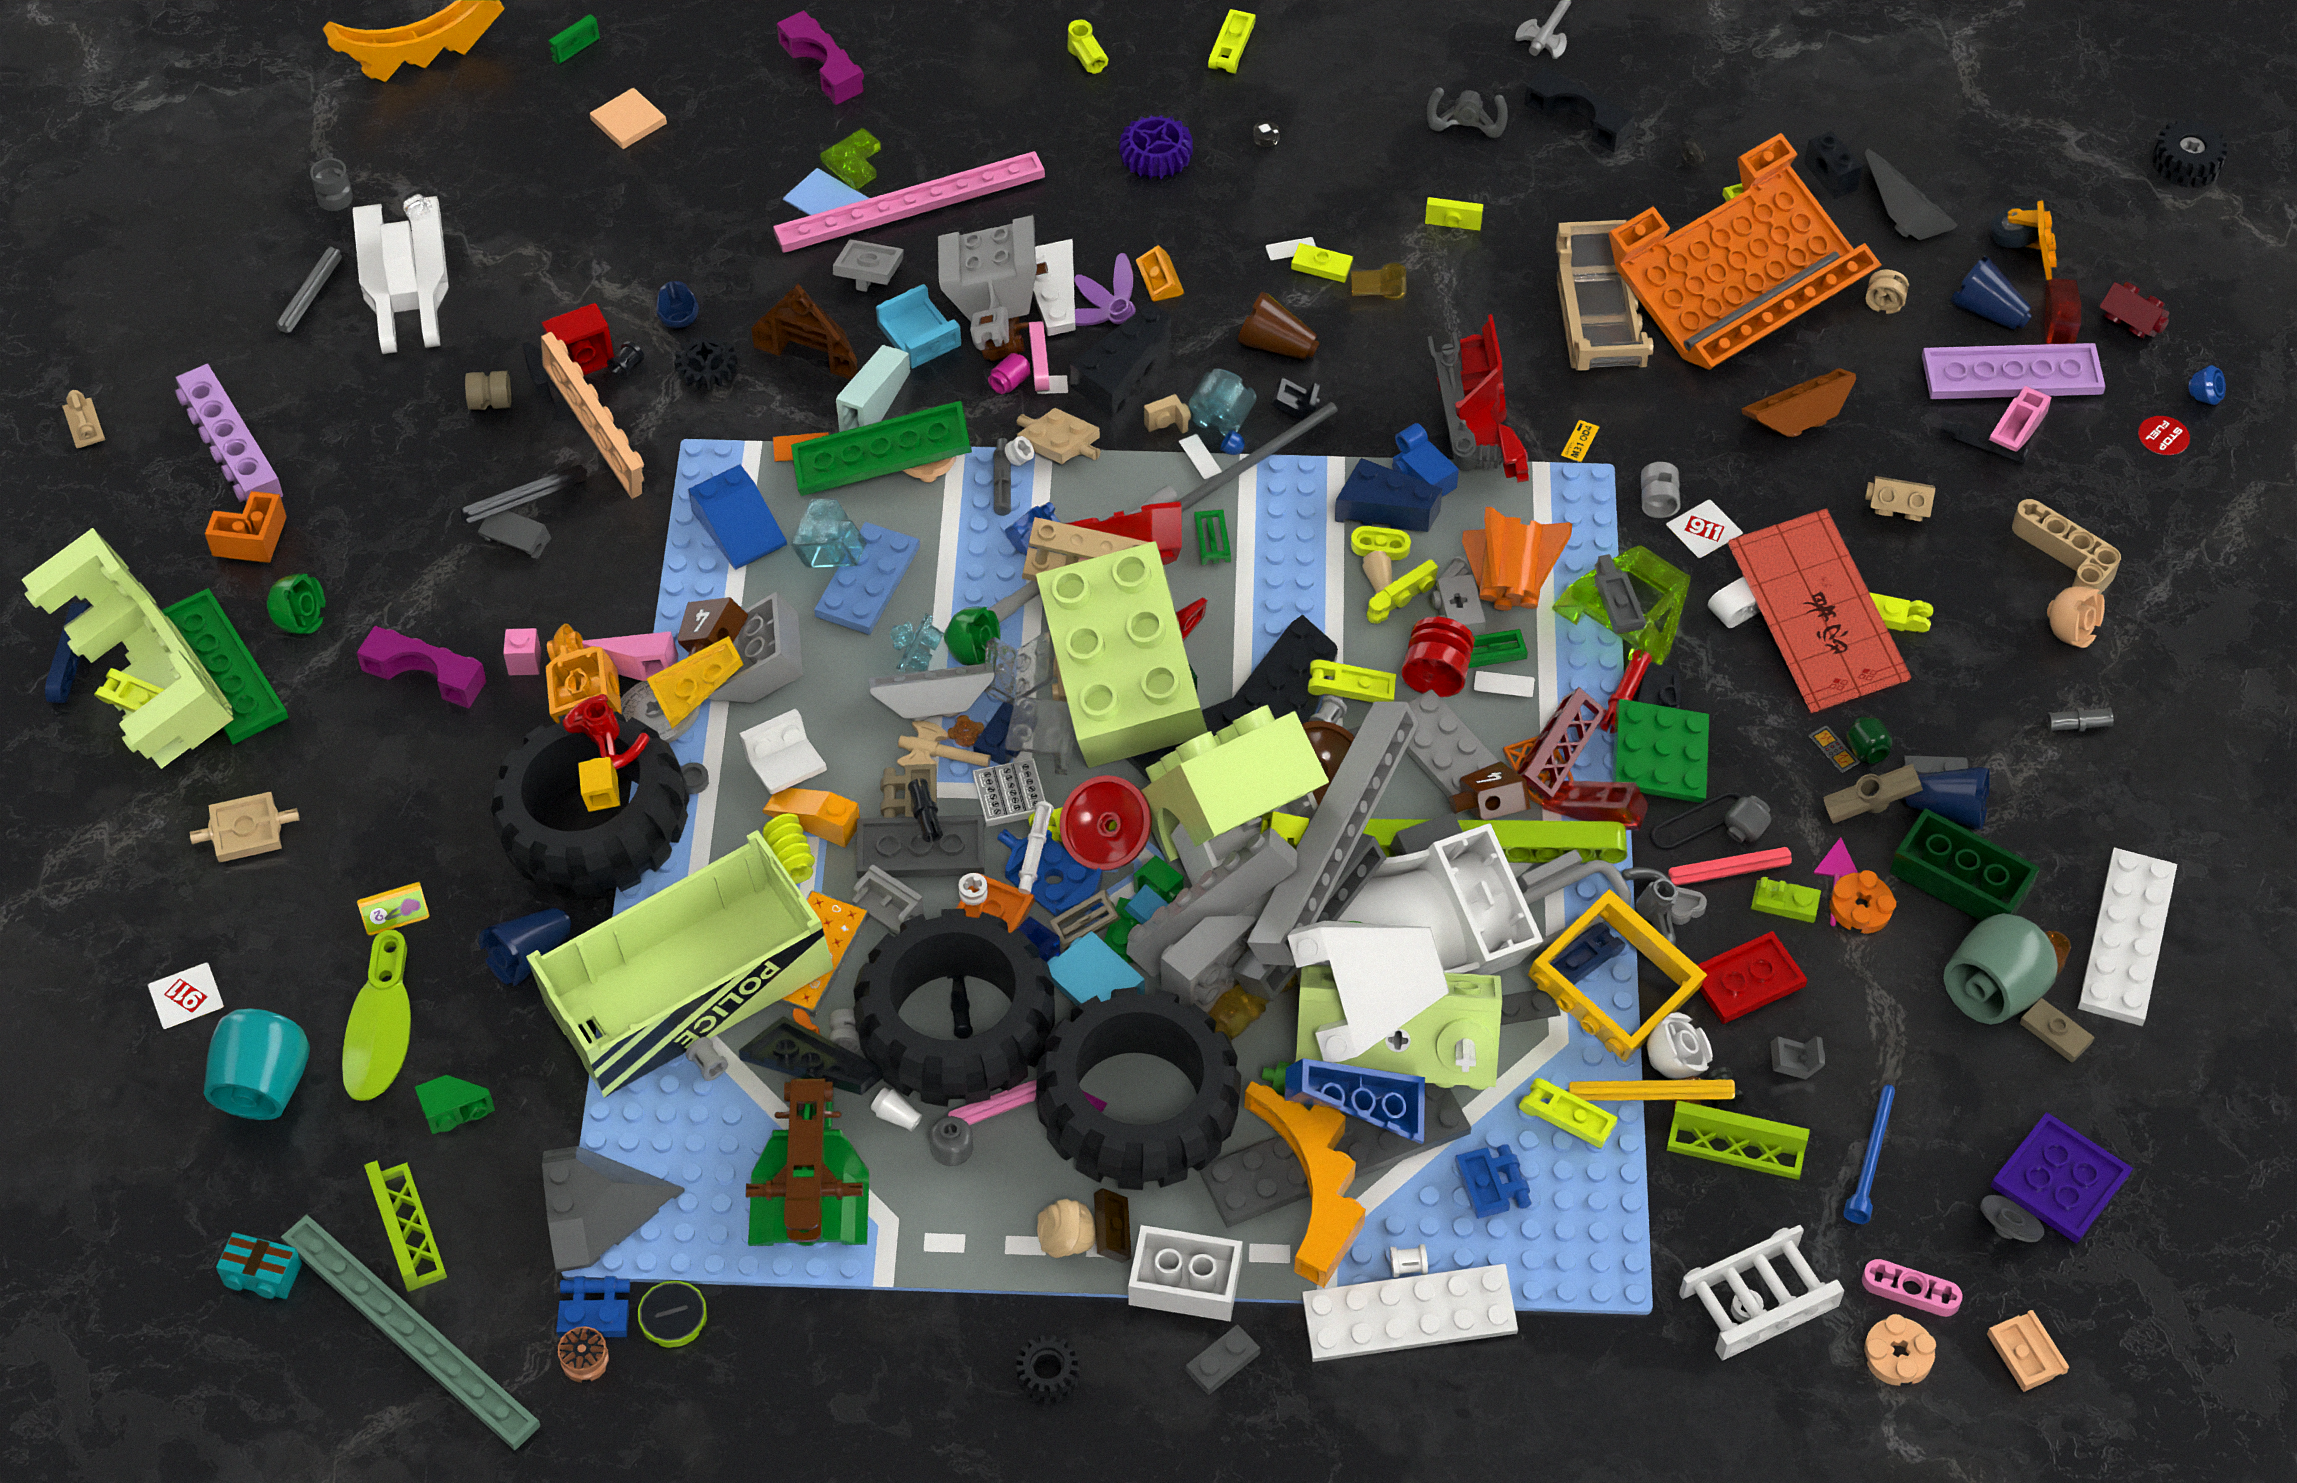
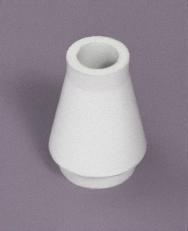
(895, 1109)

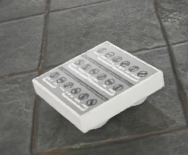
(1008, 791)

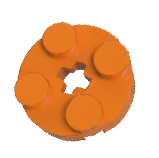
(1867, 887)

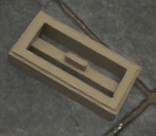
(1080, 908)

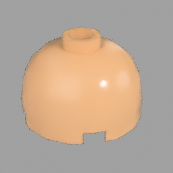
(2076, 614)

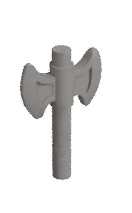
(1544, 36)

